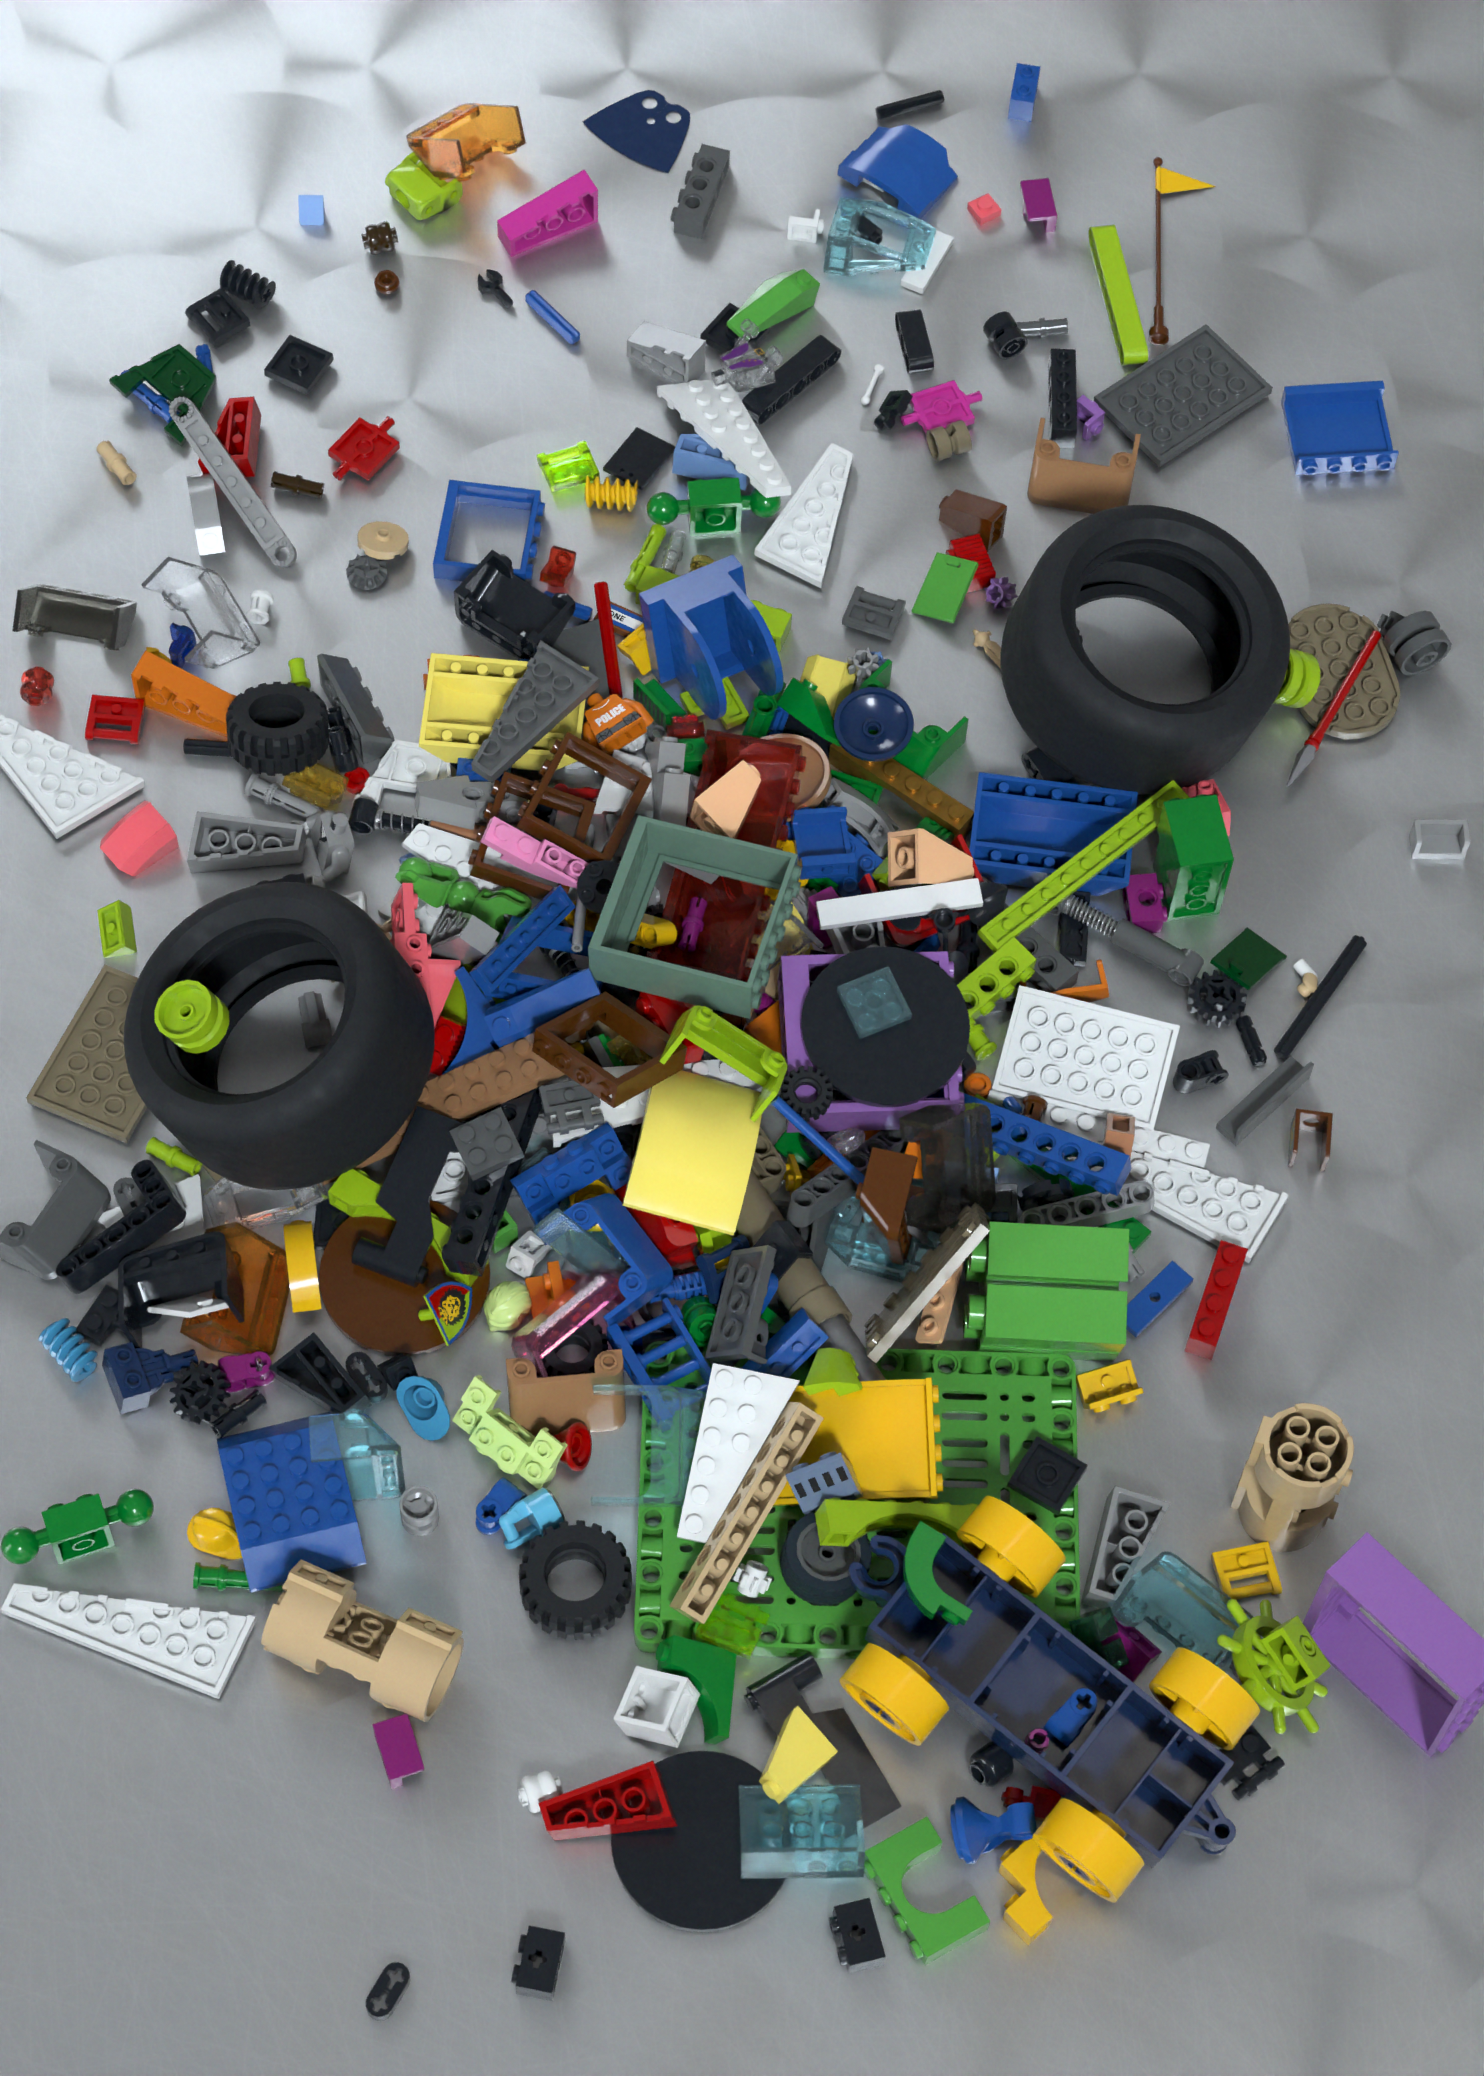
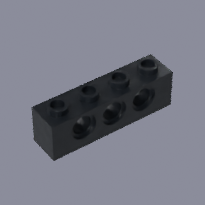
(1062, 397)

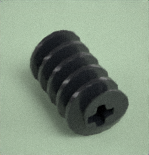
(246, 285)

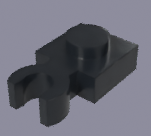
(893, 405)

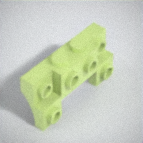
(506, 1440)

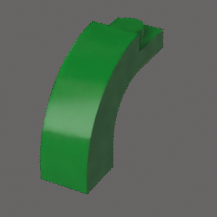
(919, 1577)

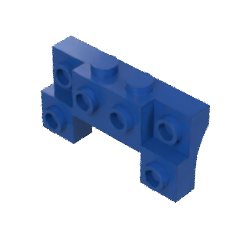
(571, 1170)

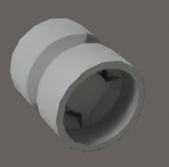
(419, 1510)

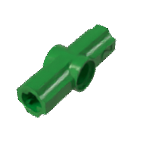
(762, 714)

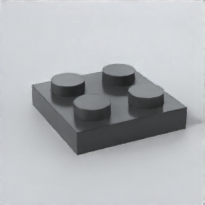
(486, 1143)

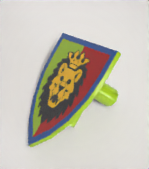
(449, 1307)

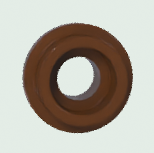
(384, 277)

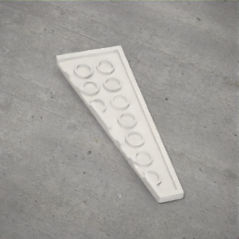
(1205, 1202)
(170, 1641)

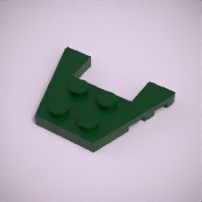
(173, 375)

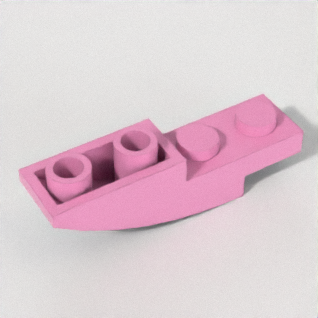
(533, 856)

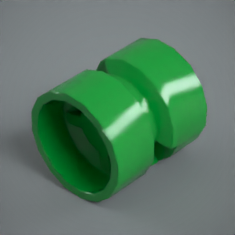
(699, 1318)

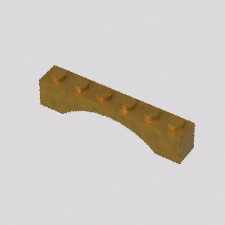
(909, 787)

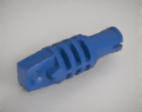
(684, 1287)

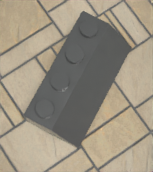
(344, 690)

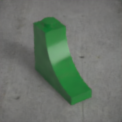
(712, 1674)

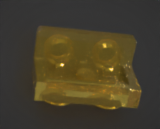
(317, 783)

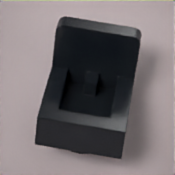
(397, 1369)

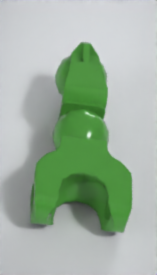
(441, 885)

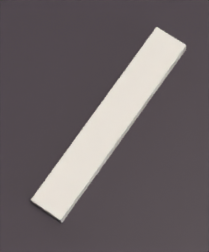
(898, 903)

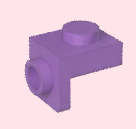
(1091, 416)

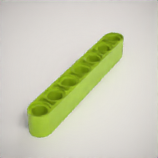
(1118, 295)

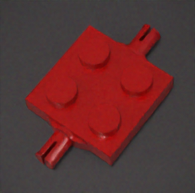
(364, 448)

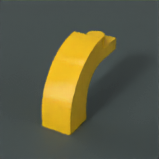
(302, 1266)

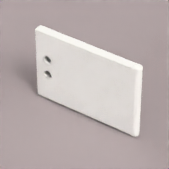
(189, 1307)

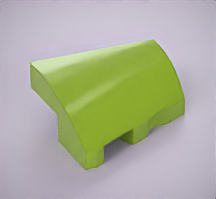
(834, 1370)

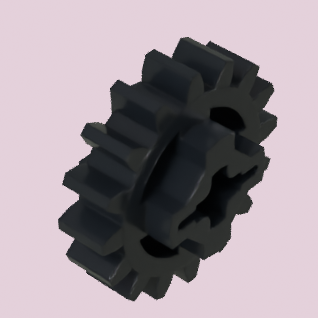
(1218, 1003)
(202, 1393)

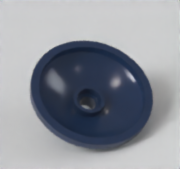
(873, 710)

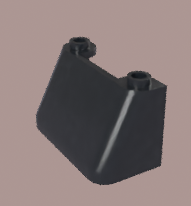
(509, 609)

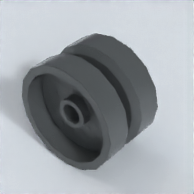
(1417, 643)

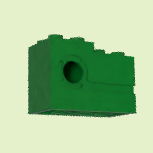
(1192, 857)

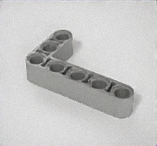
(1098, 1202)

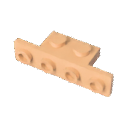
(938, 1311)

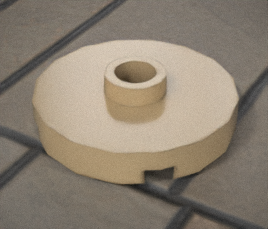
(382, 540)

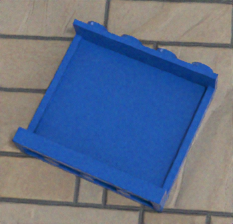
(1338, 427)

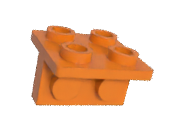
(547, 1288)

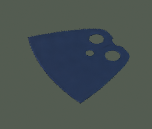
(627, 130)

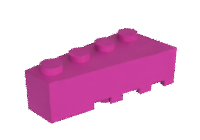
(550, 215)

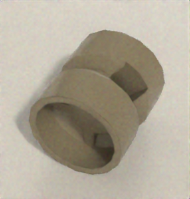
(948, 440)

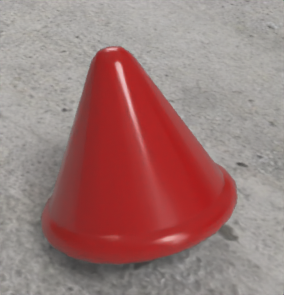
(579, 1446)

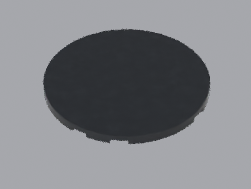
(900, 1061)
(693, 1870)

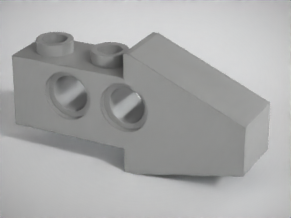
(462, 802)

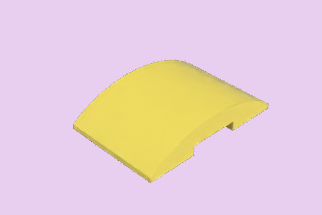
(694, 1152)

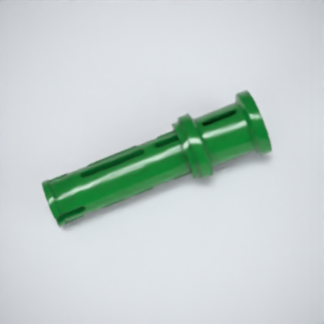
(222, 1578)

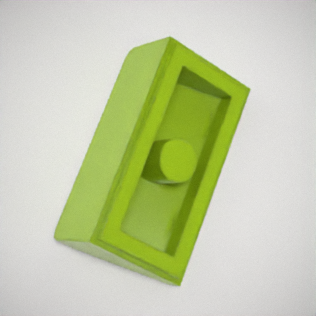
(116, 930)

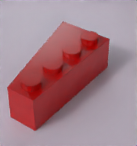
(611, 1806)

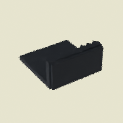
(788, 1243)

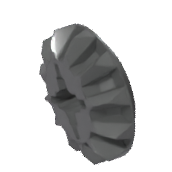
(376, 576)

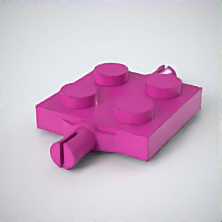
(941, 406)

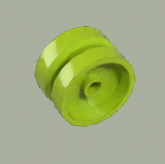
(1300, 680)
(191, 1016)

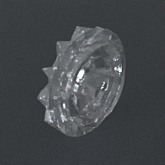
(847, 1140)

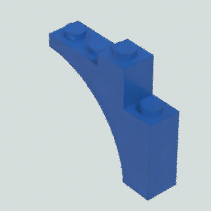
(477, 1037)

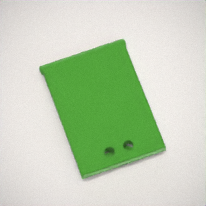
(945, 587)

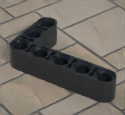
(127, 1236)

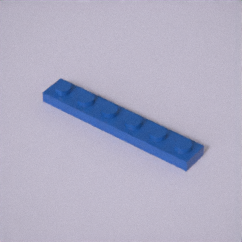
(522, 940)

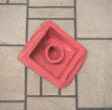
(139, 840)

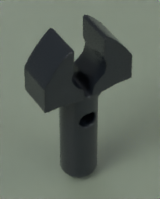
(496, 278)

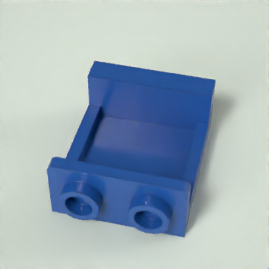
(822, 842)

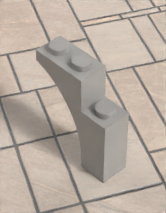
(669, 783)

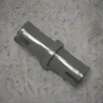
(1044, 327)

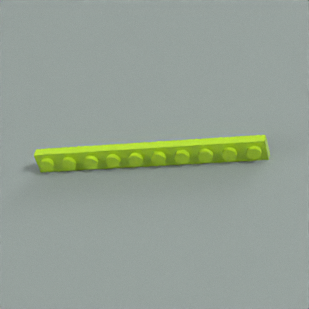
(1078, 870)

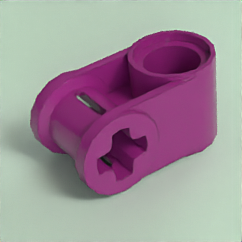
(244, 1371)

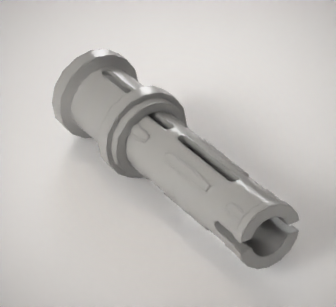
(273, 794)

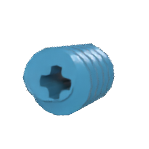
(68, 1349)

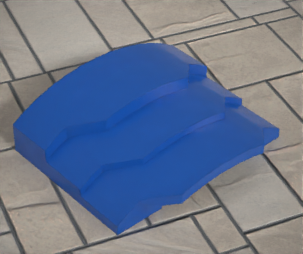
(902, 164)

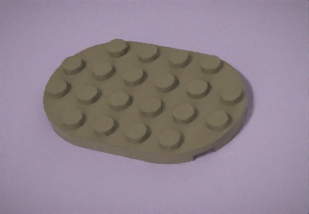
(1335, 640)

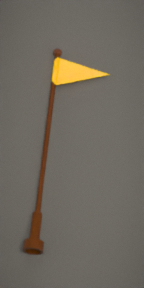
(1166, 182)

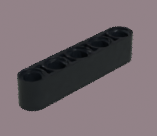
(792, 379)

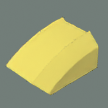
(831, 678)

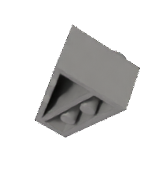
(668, 352)

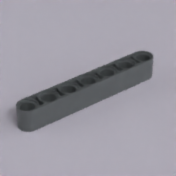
(833, 1185)

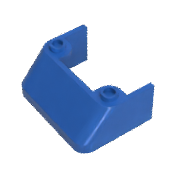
(648, 1270)

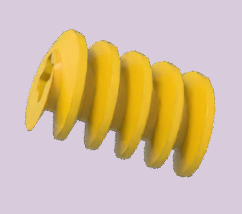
(611, 494)

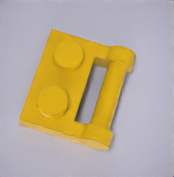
(1246, 1563)

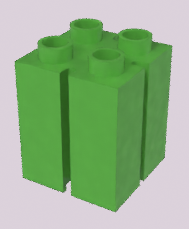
(1049, 1290)

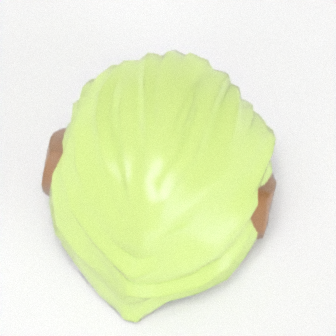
(507, 1306)

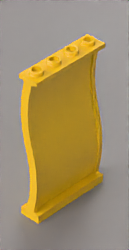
(883, 1434)

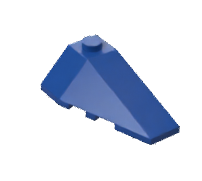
(528, 1011)

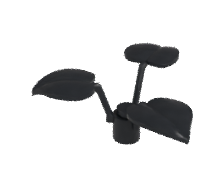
(944, 921)

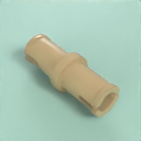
(116, 462)

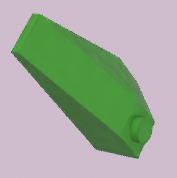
(777, 300)

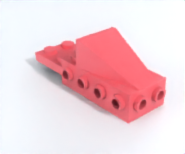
(434, 974)

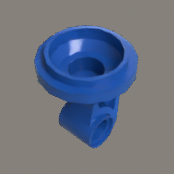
(981, 1833)

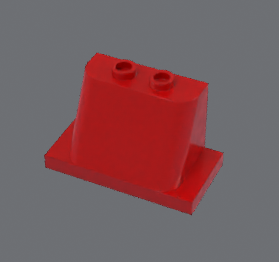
(671, 1237)

